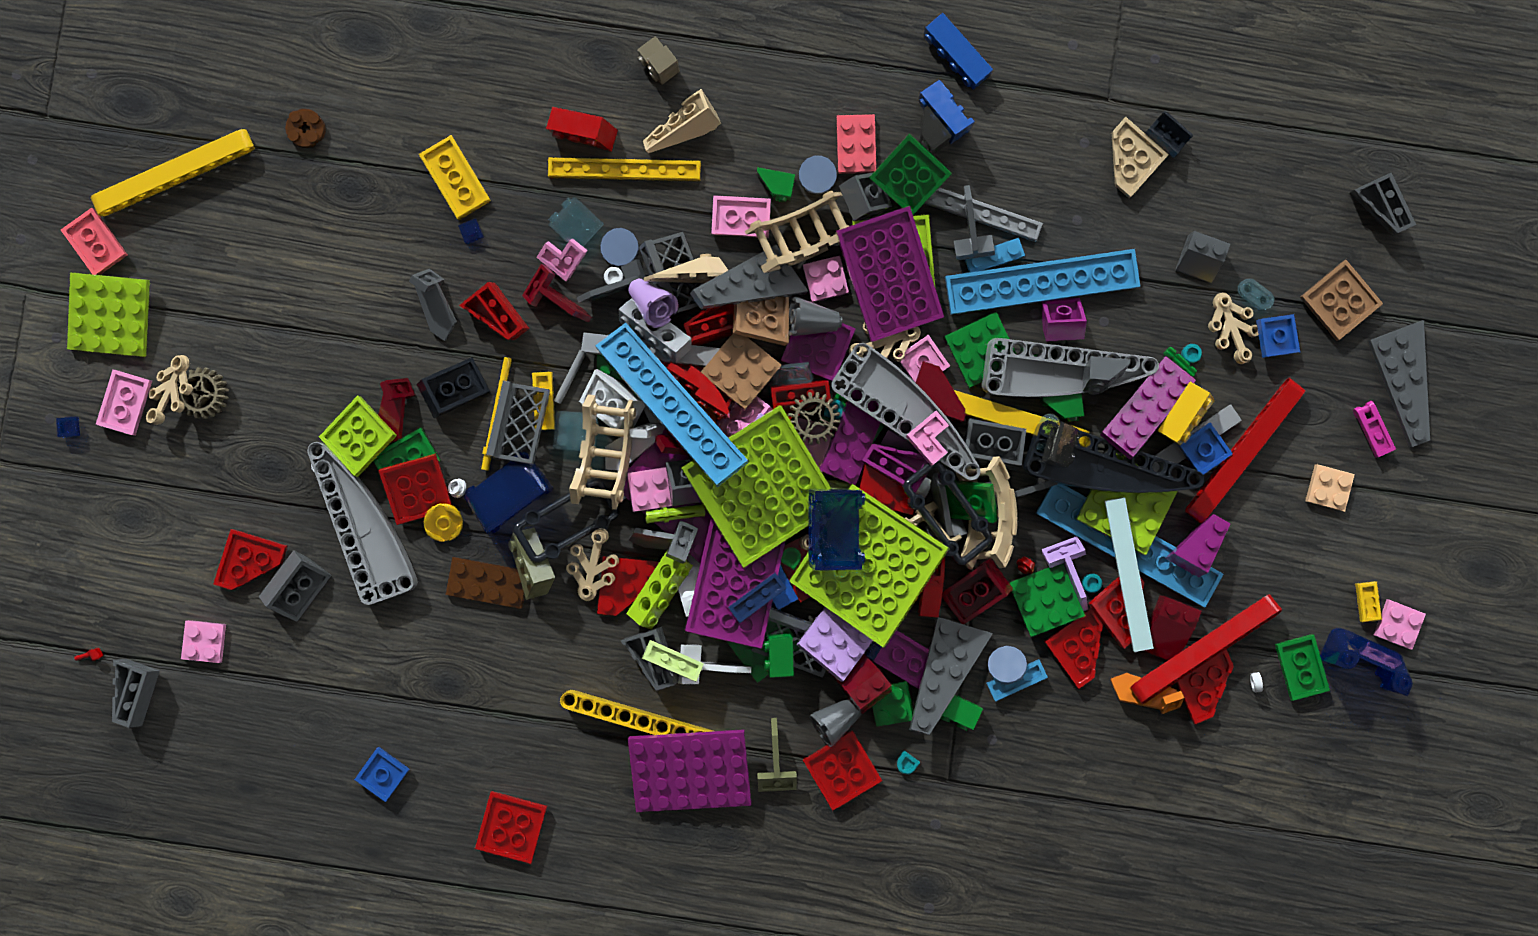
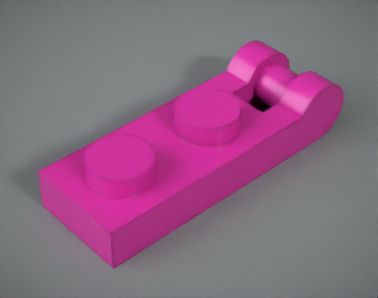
(1374, 429)

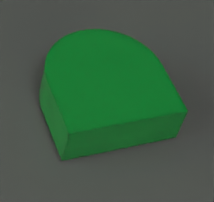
(791, 557)

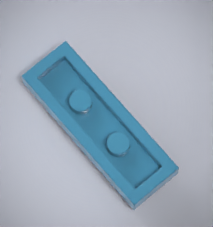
(1004, 253)
(1034, 674)

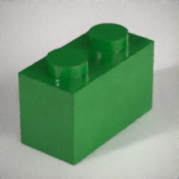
(779, 655)
(962, 712)

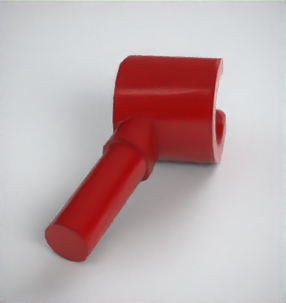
(93, 653)

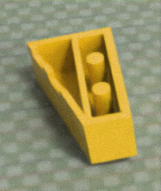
(1186, 413)

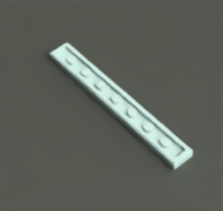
(1129, 574)

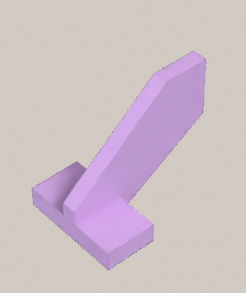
(1064, 553)

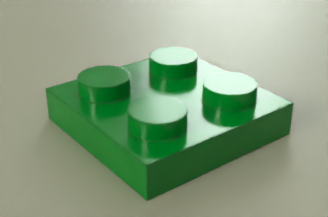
(895, 706)

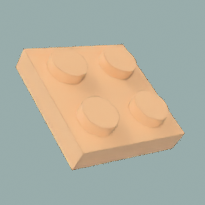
(1329, 487)

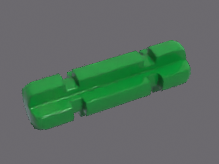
(1180, 361)

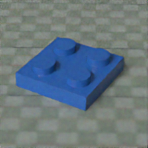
(1278, 336)
(1205, 449)
(382, 774)

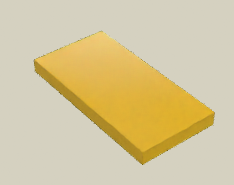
(454, 177)

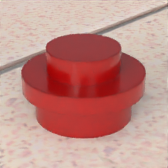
(1025, 565)

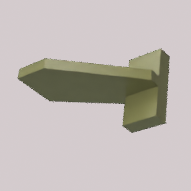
(776, 780)

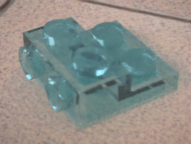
(575, 222)
(569, 431)

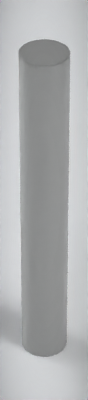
(570, 376)

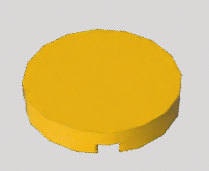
(443, 522)

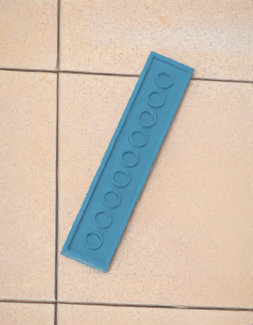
(1042, 281)
(672, 405)
(1062, 507)

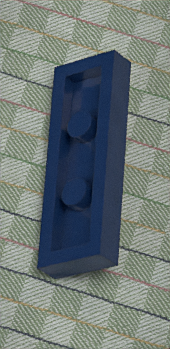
(757, 597)

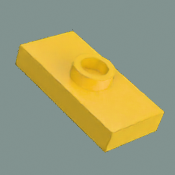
(1368, 601)

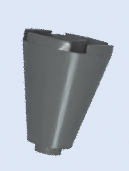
(812, 318)
(835, 720)

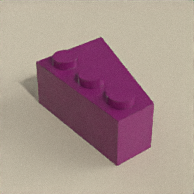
(895, 463)
(1201, 546)

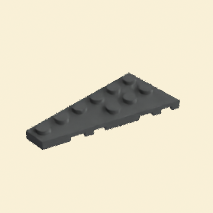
(749, 284)
(1404, 372)
(948, 662)

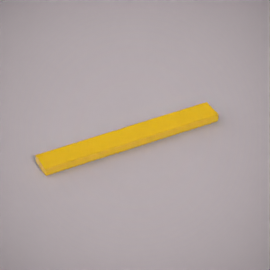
(624, 169)

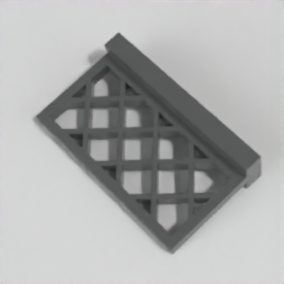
(655, 265)
(503, 417)
(796, 624)

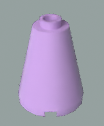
(653, 302)

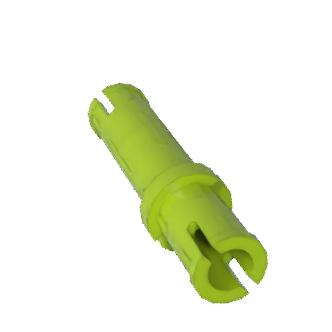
(674, 513)

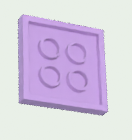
(834, 643)

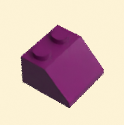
(1063, 319)

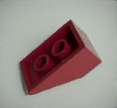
(977, 591)
(1171, 627)
(865, 684)

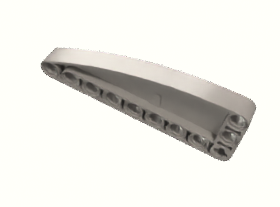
(1047, 376)
(896, 392)
(375, 537)

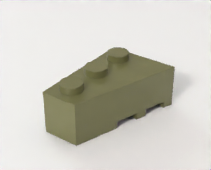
(534, 577)

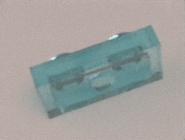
(793, 374)

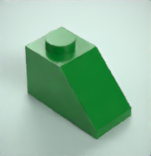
(777, 183)
(1065, 406)

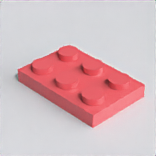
(856, 144)
(94, 242)

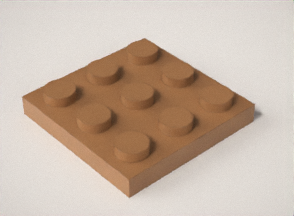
(1341, 300)
(763, 320)
(741, 369)

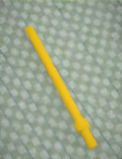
(503, 377)

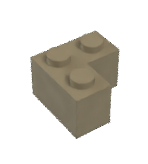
(659, 60)

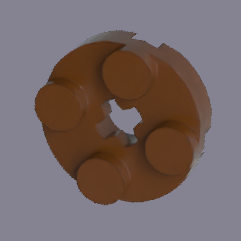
(297, 120)

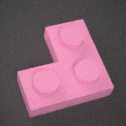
(563, 262)
(924, 438)

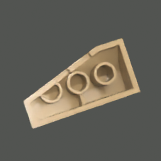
(691, 121)
(695, 271)

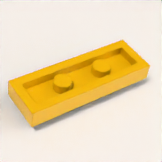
(544, 380)

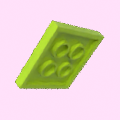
(357, 436)

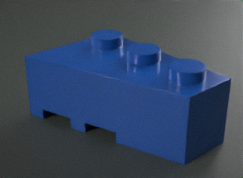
(940, 101)

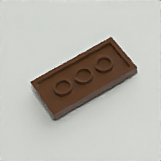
(485, 582)

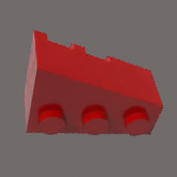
(582, 128)
(496, 311)
(710, 325)
(786, 394)
(884, 490)

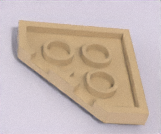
(1133, 157)

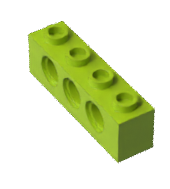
(658, 591)

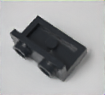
(1169, 134)

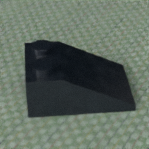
(452, 387)

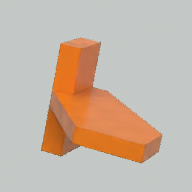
(1165, 701)

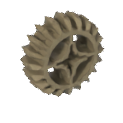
(204, 385)
(821, 402)

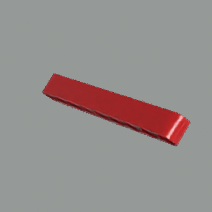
(1245, 450)
(1205, 649)

